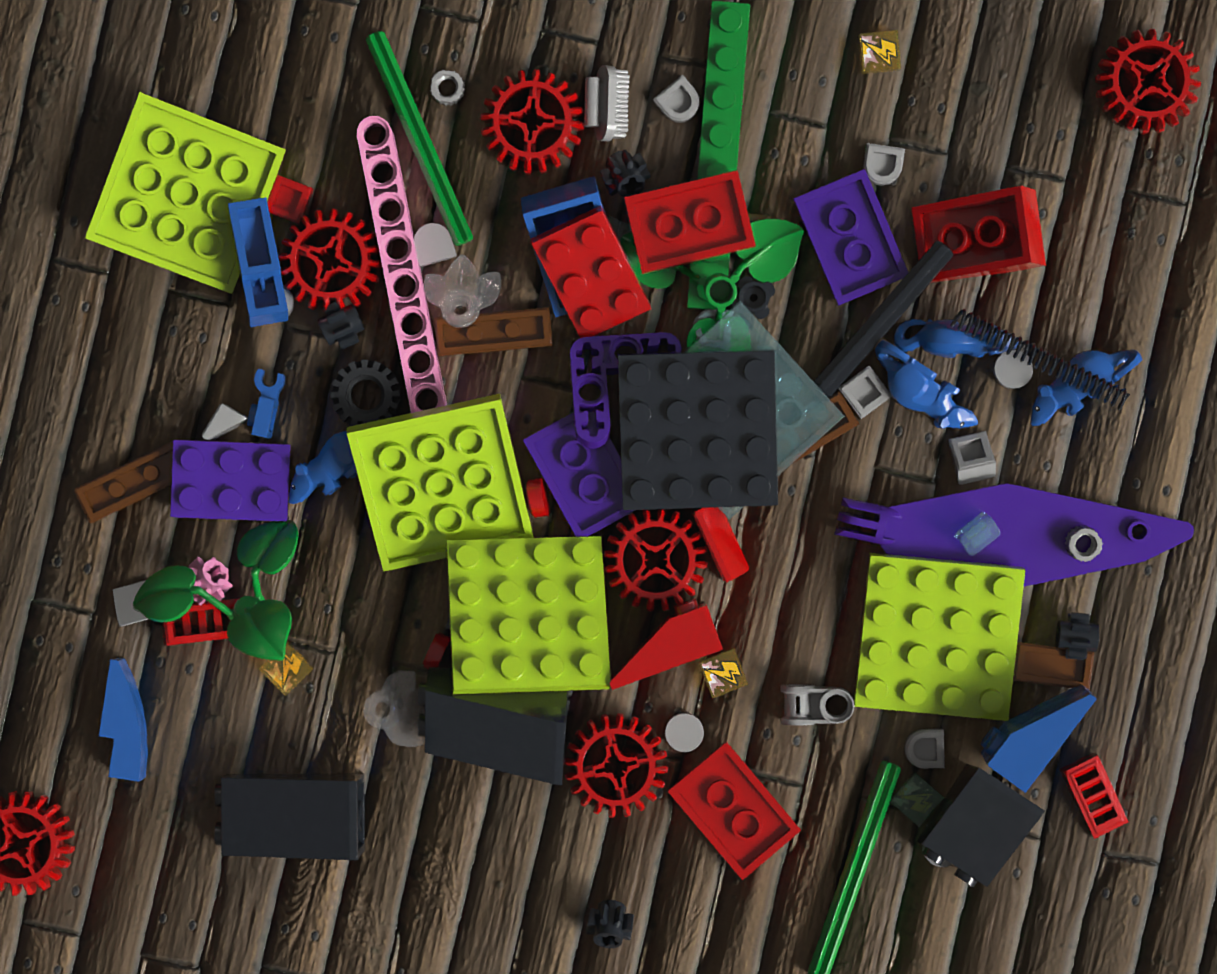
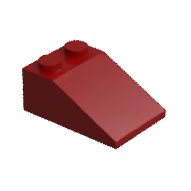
(984, 231)
(674, 642)

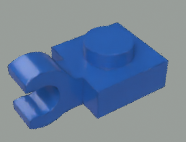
(263, 415)

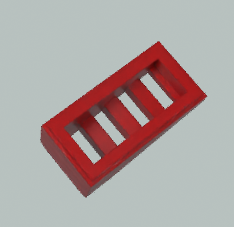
(169, 632)
(1081, 767)

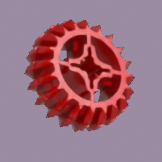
(1161, 91)
(549, 124)
(336, 244)
(632, 584)
(608, 733)
(51, 826)

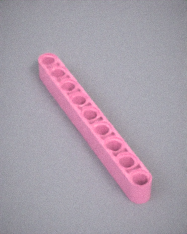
(398, 268)

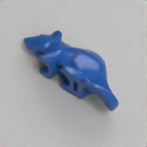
(947, 342)
(915, 389)
(1061, 394)
(324, 470)

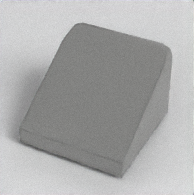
(223, 421)
(972, 457)
(123, 601)

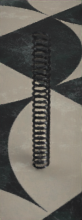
(1041, 355)

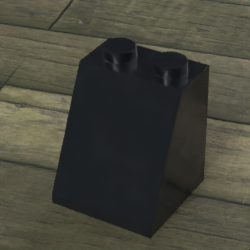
(978, 826)

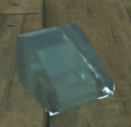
(977, 534)

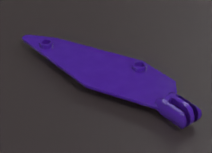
(1030, 525)

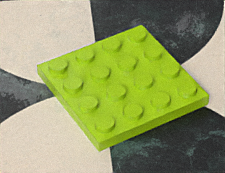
(174, 190)
(439, 480)
(527, 615)
(939, 636)

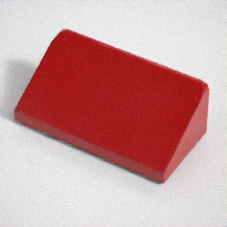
(721, 543)

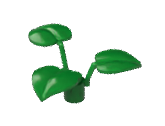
(769, 261)
(255, 624)

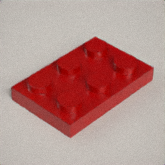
(689, 222)
(591, 273)
(734, 810)

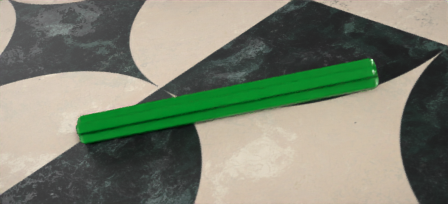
(419, 138)
(854, 868)

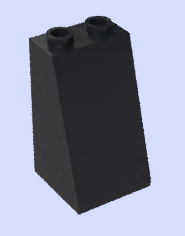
(495, 730)
(292, 815)

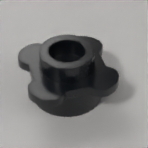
(763, 292)

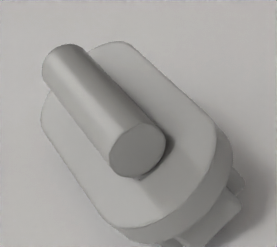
(607, 103)

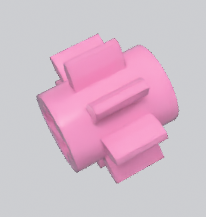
(211, 577)

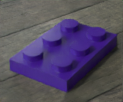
(851, 237)
(580, 478)
(230, 480)

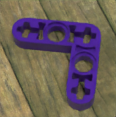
(606, 364)

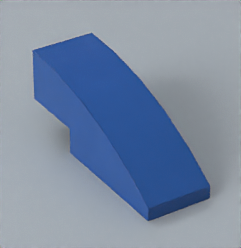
(258, 262)
(125, 723)

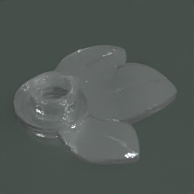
(462, 287)
(402, 698)

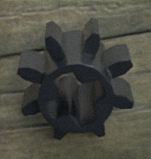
(625, 173)
(341, 325)
(1077, 636)
(609, 924)

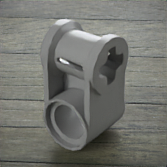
(812, 704)

